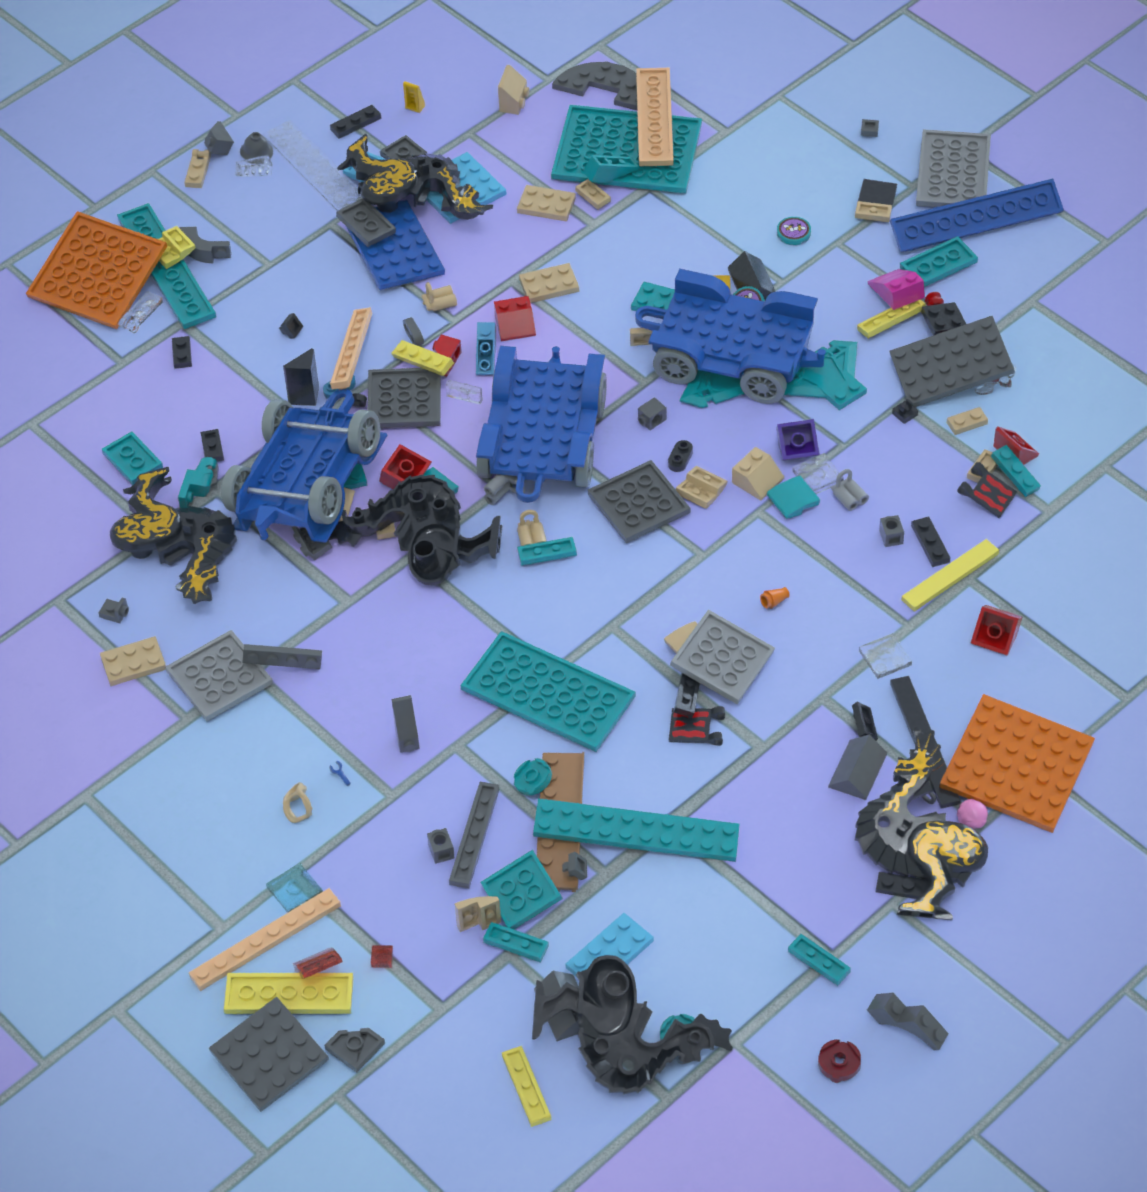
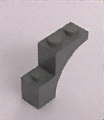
(889, 1010)

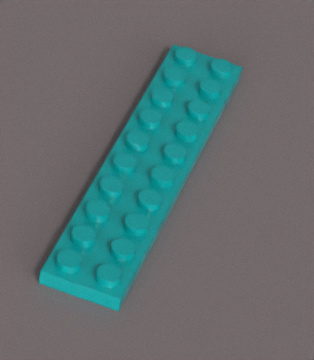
(175, 282)
(636, 830)

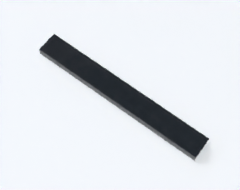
(915, 717)

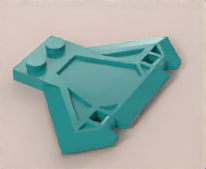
(832, 381)
(716, 386)

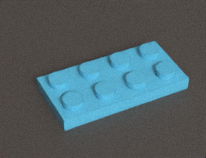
(621, 939)

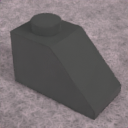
(218, 140)

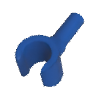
(340, 773)

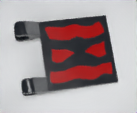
(989, 491)
(696, 728)

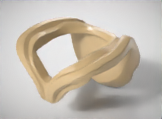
(296, 792)

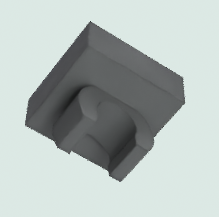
(576, 866)

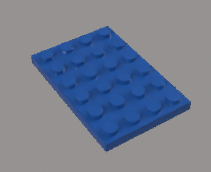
(402, 256)

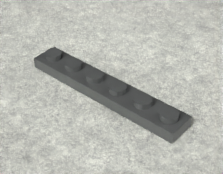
(474, 835)

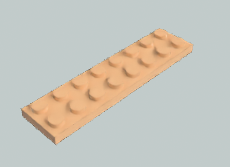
(654, 117)

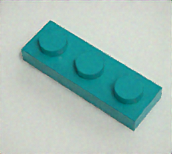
(1015, 471)
(547, 551)
(515, 942)
(819, 959)

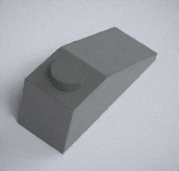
(405, 724)

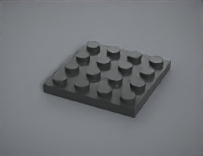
(405, 397)
(639, 501)
(268, 1054)

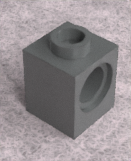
(652, 414)
(891, 531)
(440, 852)

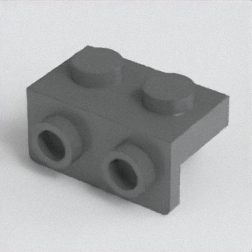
(310, 548)

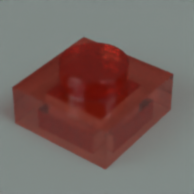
(382, 956)

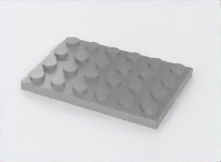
(952, 167)

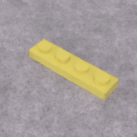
(889, 318)
(422, 358)

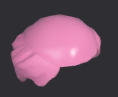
(972, 813)

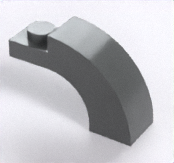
(205, 250)

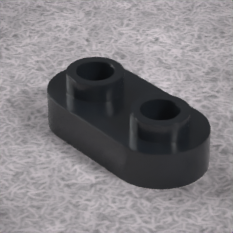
(682, 452)

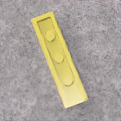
(526, 1086)

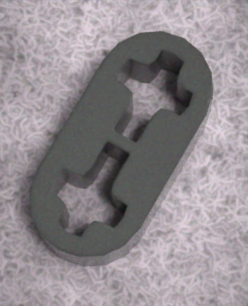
(413, 331)

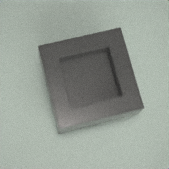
(869, 127)

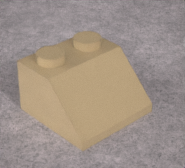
(512, 91)
(756, 473)

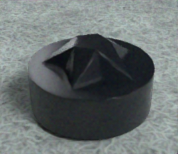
(359, 400)

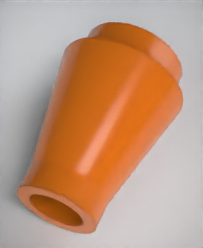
(773, 597)

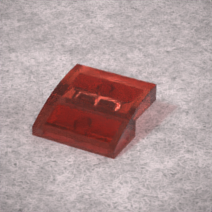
(317, 962)

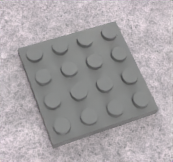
(722, 656)
(216, 677)

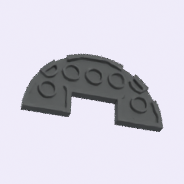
(601, 75)

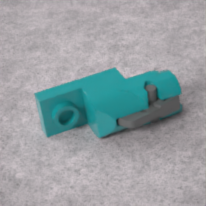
(198, 481)

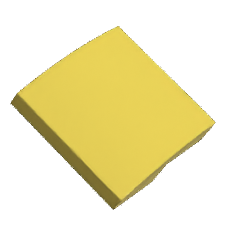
(177, 246)

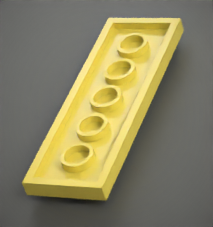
(313, 995)

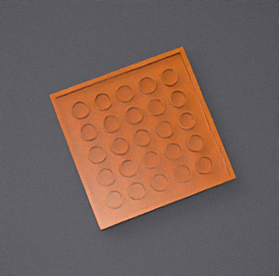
(96, 269)
(1017, 763)

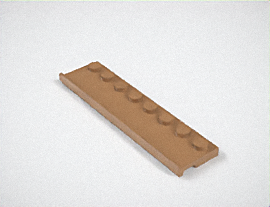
(568, 787)

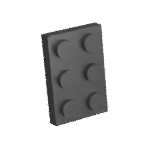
(366, 222)

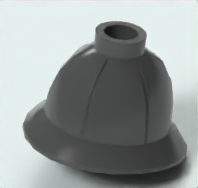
(256, 146)

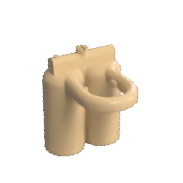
(438, 298)
(530, 531)

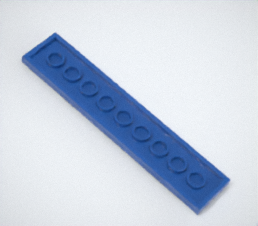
(976, 215)

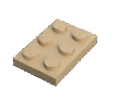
(546, 203)
(549, 282)
(133, 661)

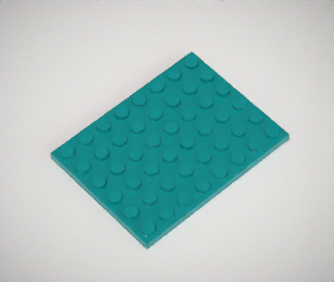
(615, 133)

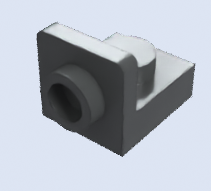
(114, 610)

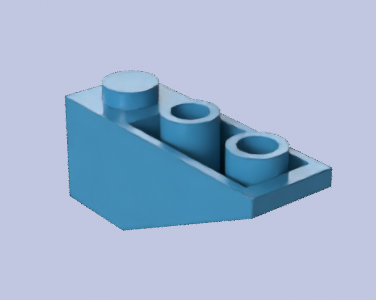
(485, 348)

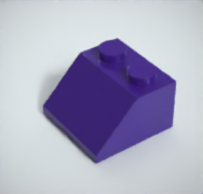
(797, 439)

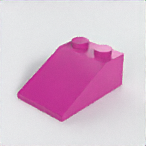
(899, 287)

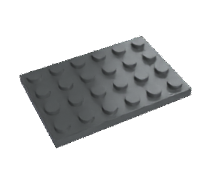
(952, 361)

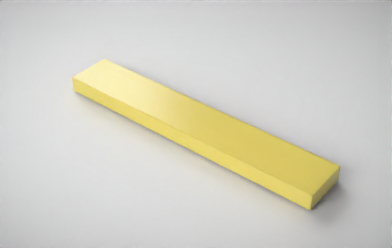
(950, 575)

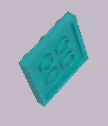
(522, 890)

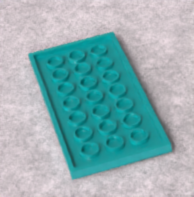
(548, 691)

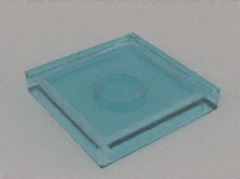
(293, 887)

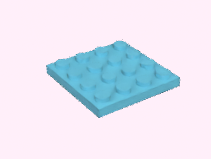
(478, 177)

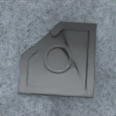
(355, 1047)

